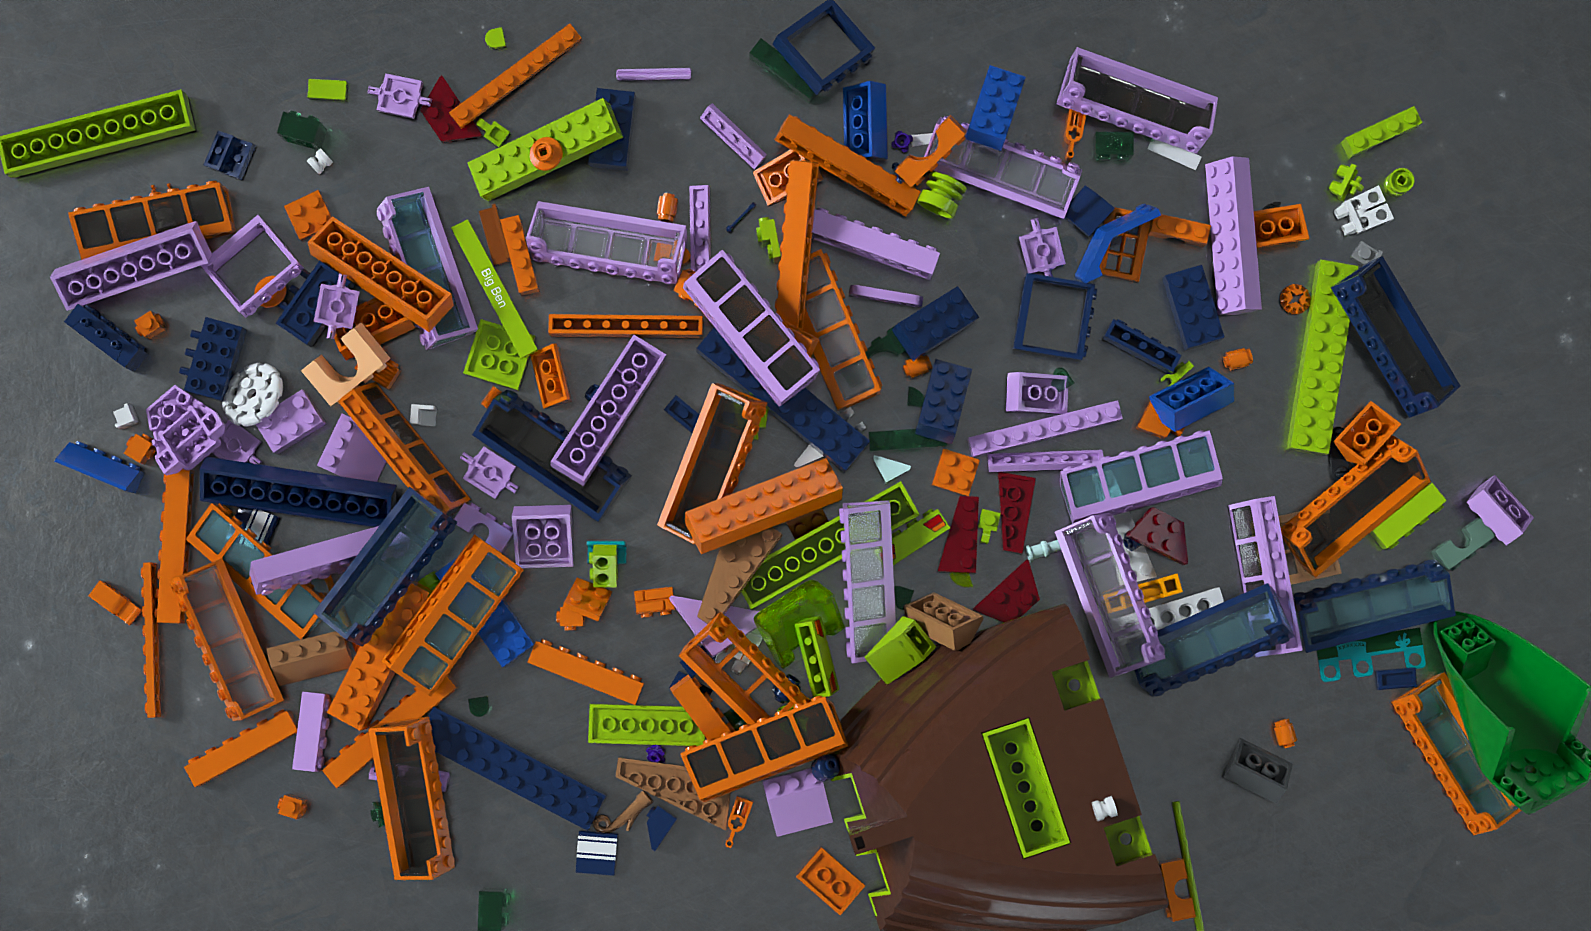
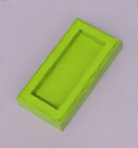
(327, 89)

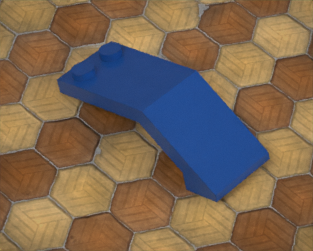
(1089, 266)

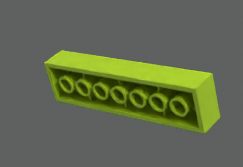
(576, 132)

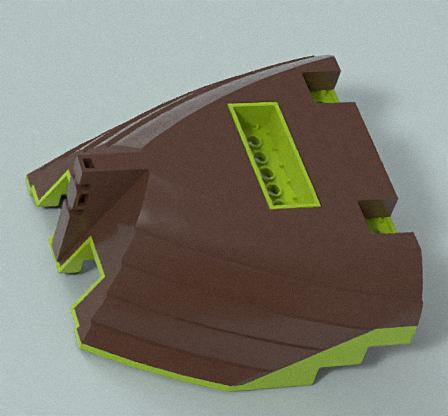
(950, 808)

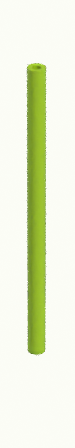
(1188, 865)

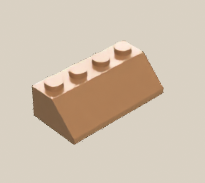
(944, 620)
(309, 658)

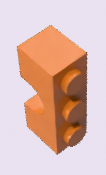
(1173, 227)
(1178, 907)

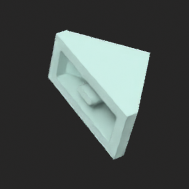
(890, 469)

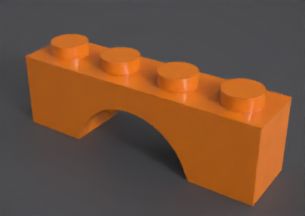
(913, 168)
(519, 255)

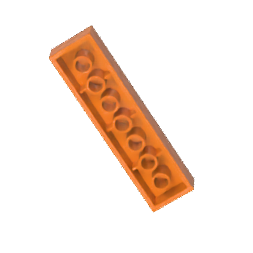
(380, 274)
(763, 506)
(368, 675)

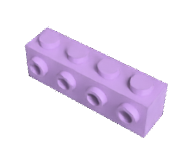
(311, 732)

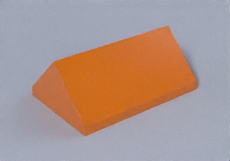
(1280, 225)
(551, 376)
(1366, 434)

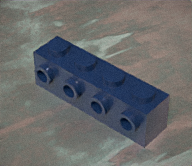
(1141, 346)

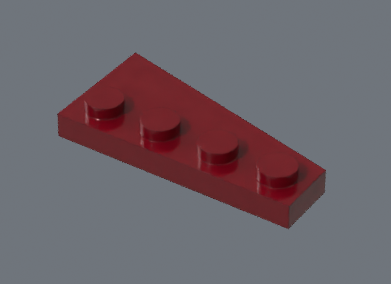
(1016, 502)
(961, 543)

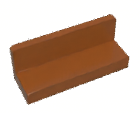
(494, 235)

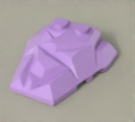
(183, 430)

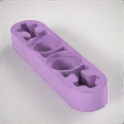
(885, 296)

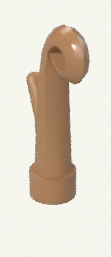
(629, 815)

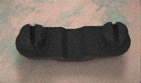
(1338, 462)

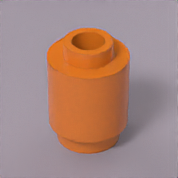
(667, 207)
(1238, 359)
(917, 367)
(1285, 733)

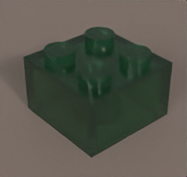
(301, 130)
(492, 909)

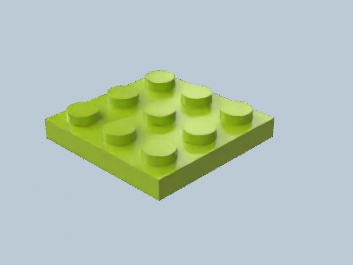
(495, 357)

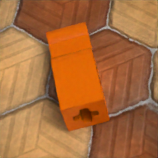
(1077, 129)
(115, 602)
(735, 814)

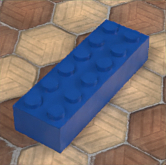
(502, 631)

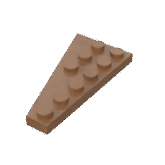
(734, 569)
(674, 786)

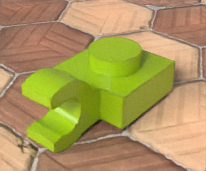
(494, 133)
(1181, 370)
(988, 522)

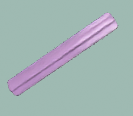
(653, 74)

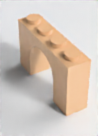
(369, 358)

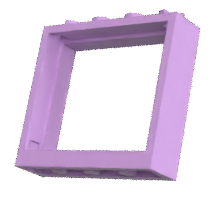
(237, 243)

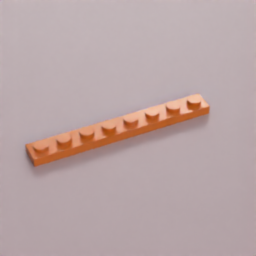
(515, 76)
(151, 645)

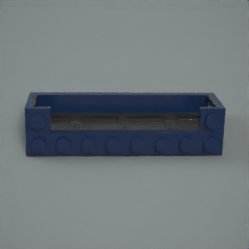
(532, 440)

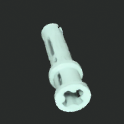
(1042, 550)

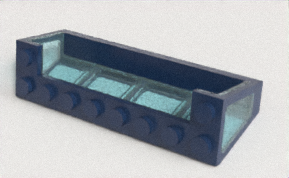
(385, 567)
(1374, 605)
(1216, 639)

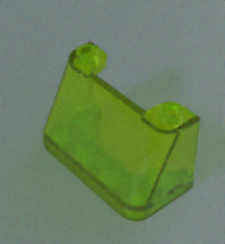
(778, 620)

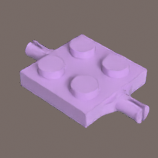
(399, 96)
(1042, 249)
(336, 306)
(237, 444)
(489, 472)

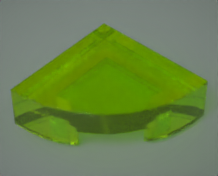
(961, 579)

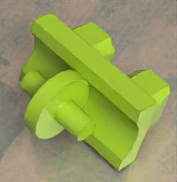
(1349, 175)

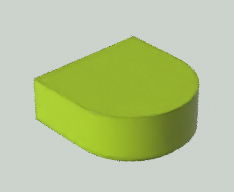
(495, 38)

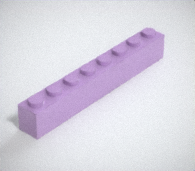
(1044, 429)

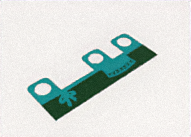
(1362, 650)

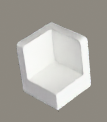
(423, 415)
(126, 417)

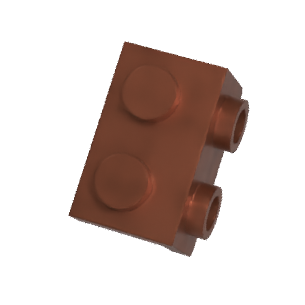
(806, 523)

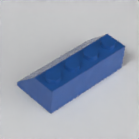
(866, 120)
(1192, 398)
(101, 467)

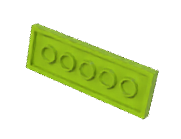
(642, 725)

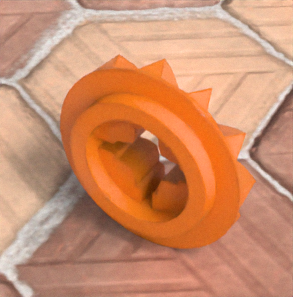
(1286, 297)

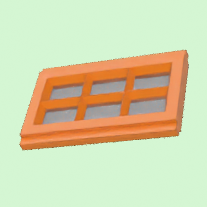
(1126, 250)

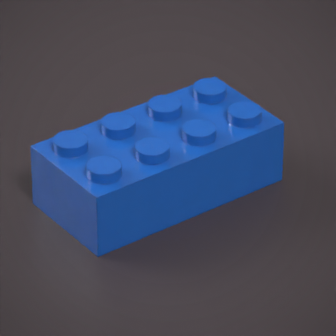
(995, 108)

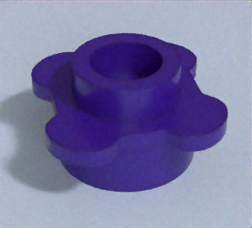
(902, 136)
(656, 754)

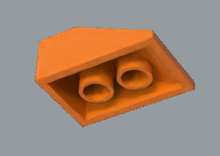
(774, 177)

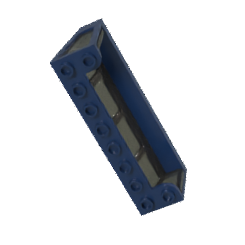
(1396, 337)

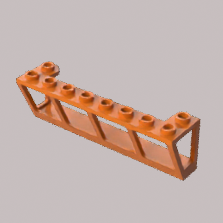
(712, 673)

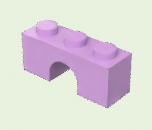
(470, 517)

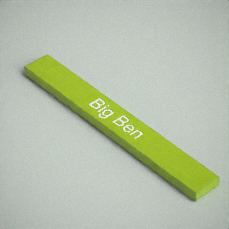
(494, 289)

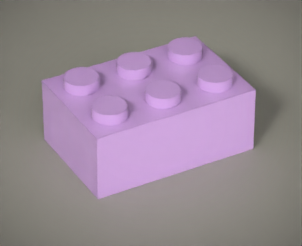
(291, 422)
(1500, 510)

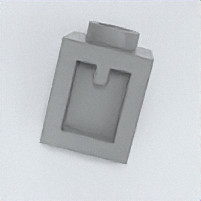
(1365, 253)

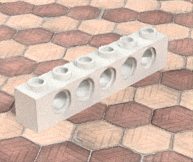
(1212, 597)

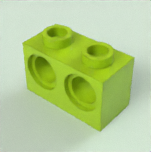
(604, 565)

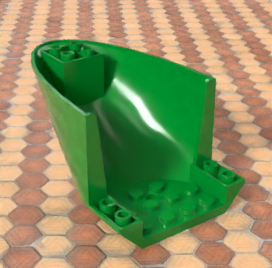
(1516, 710)

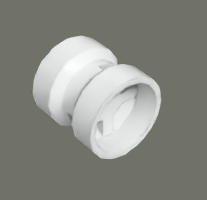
(319, 161)
(1104, 808)

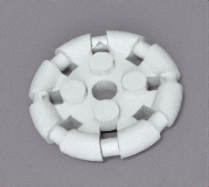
(265, 398)

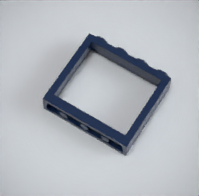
(802, 67)
(1088, 313)

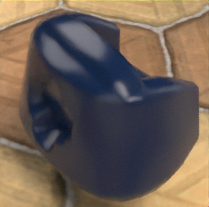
(591, 391)

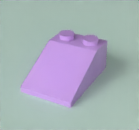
(1035, 394)

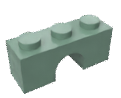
(1476, 535)

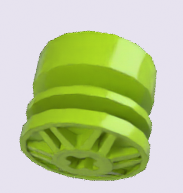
(943, 191)

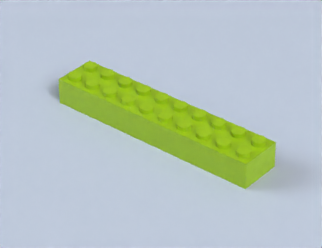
(96, 133)
(1320, 363)
(817, 551)

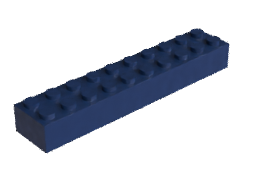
(801, 413)
(296, 492)
(515, 769)

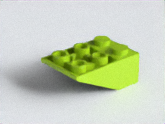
(900, 650)

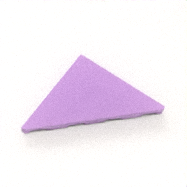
(740, 617)

